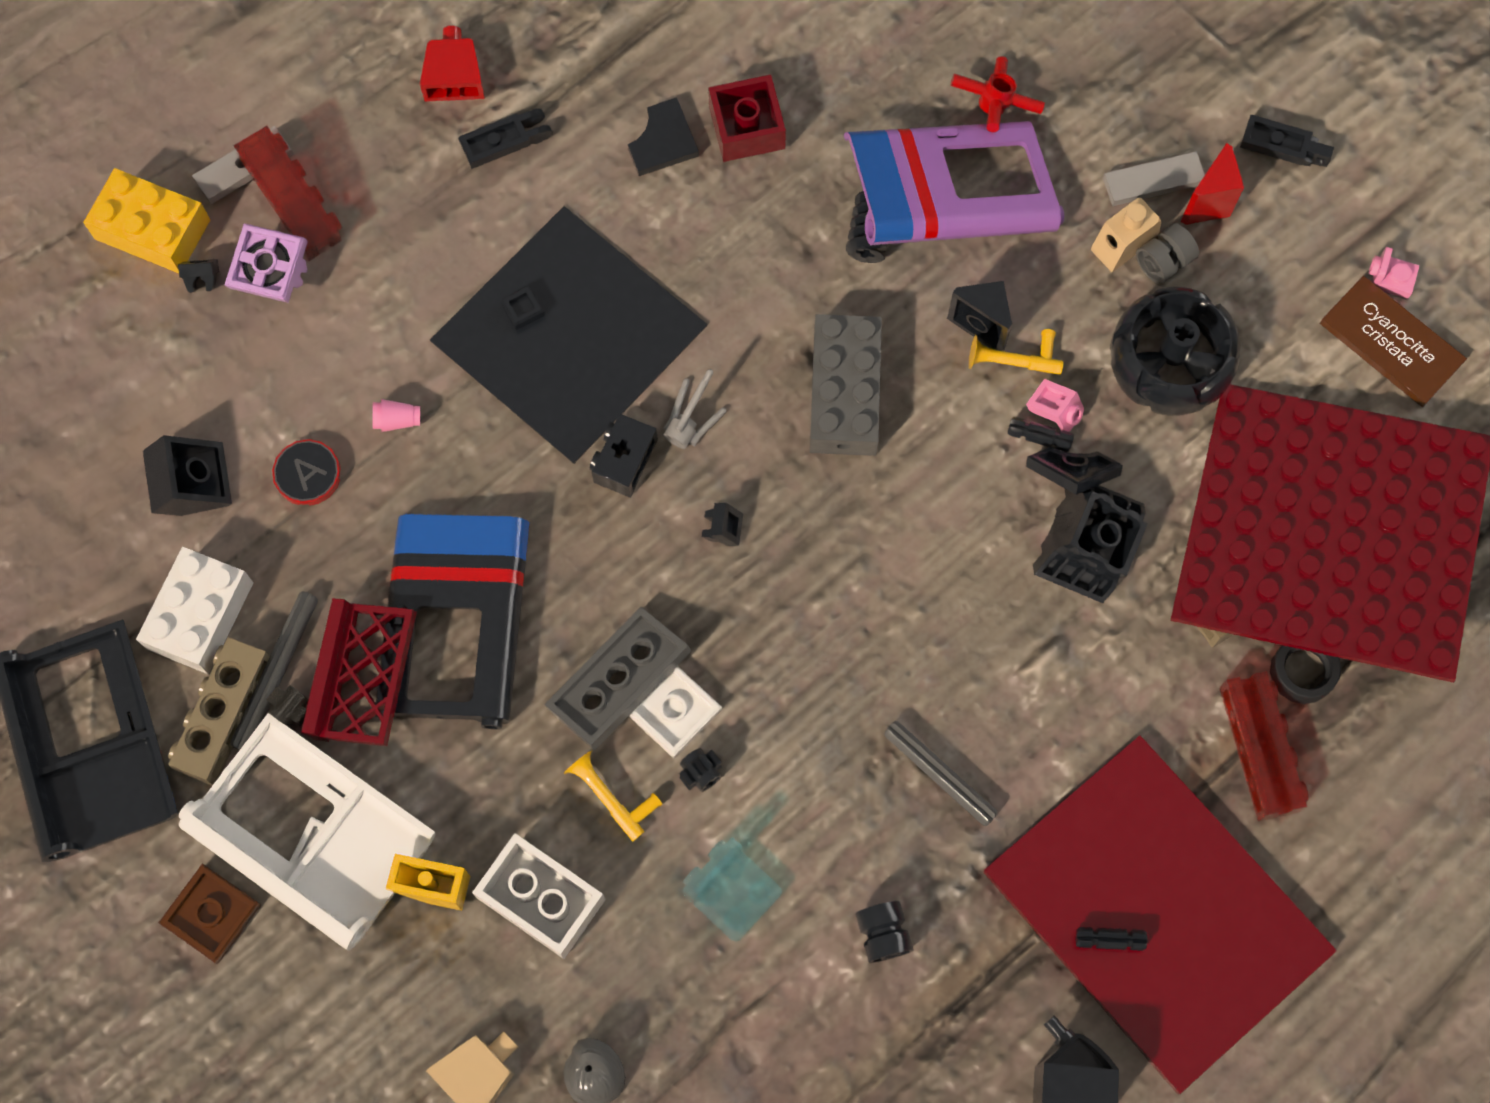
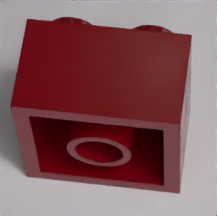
(747, 118)

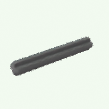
(940, 773)

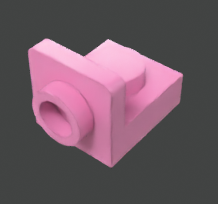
(1393, 274)
(1057, 404)

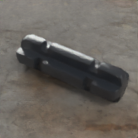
(1040, 434)
(1111, 938)

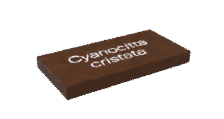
(1393, 341)

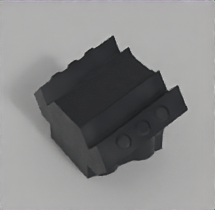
(1092, 542)

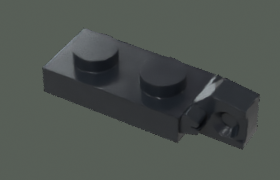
(1285, 142)

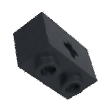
(623, 473)

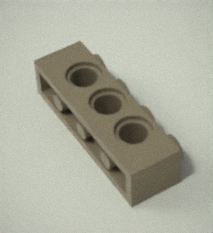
(209, 762)

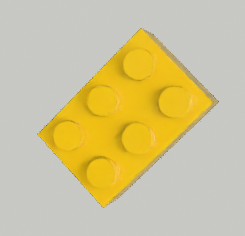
(147, 220)

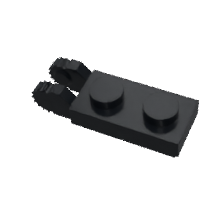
(504, 137)

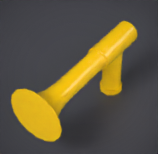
(1041, 363)
(626, 820)

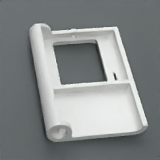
(347, 864)

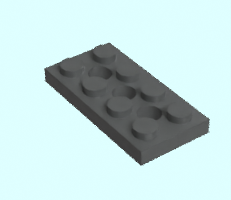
(617, 699)

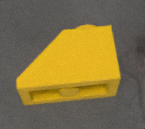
(428, 881)

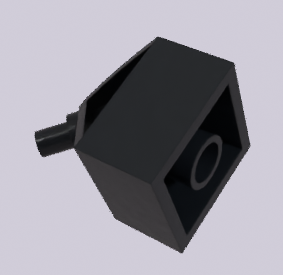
(1075, 1070)

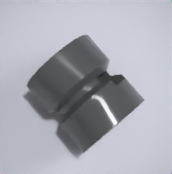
(1167, 253)

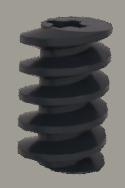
(858, 246)

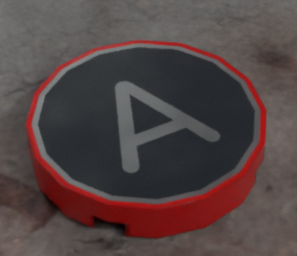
(306, 472)

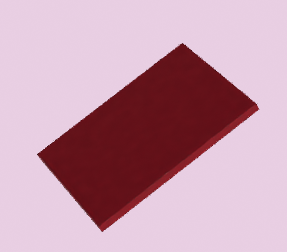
(1152, 858)

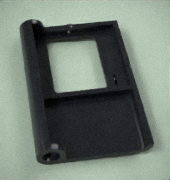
(99, 789)

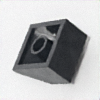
(186, 476)

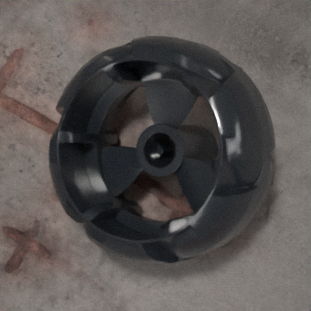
(1184, 315)

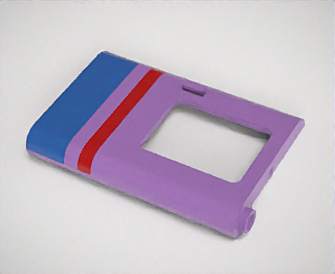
(914, 194)

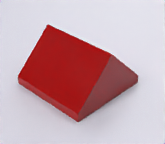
(1217, 191)

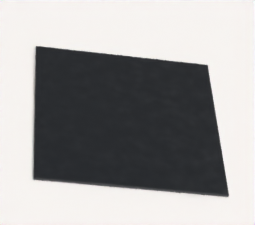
(592, 352)

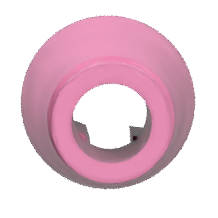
(394, 415)

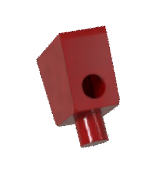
(451, 69)

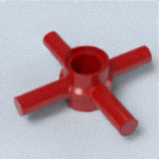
(997, 94)

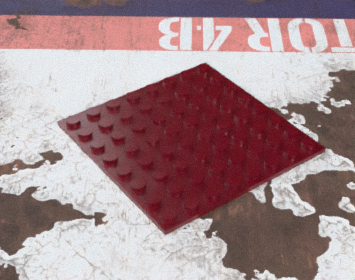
(1336, 531)

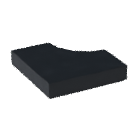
(665, 139)
(1074, 470)

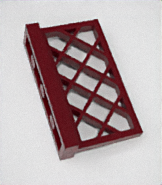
(331, 673)

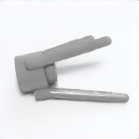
(680, 429)

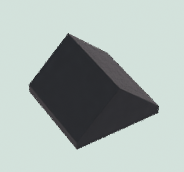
(982, 312)

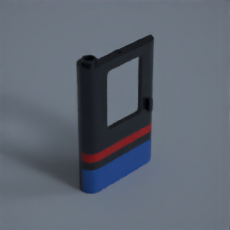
(462, 566)

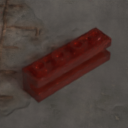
(287, 191)
(1263, 746)

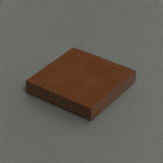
(209, 913)

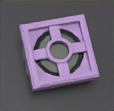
(268, 265)

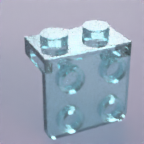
(731, 890)

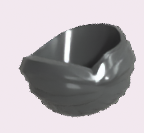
(598, 1082)

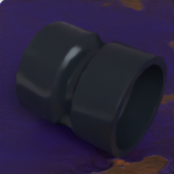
(884, 931)

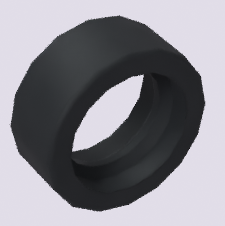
(1293, 692)

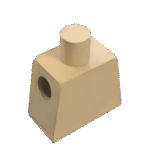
(1130, 229)
(475, 1070)

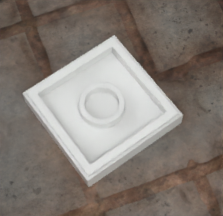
(675, 712)

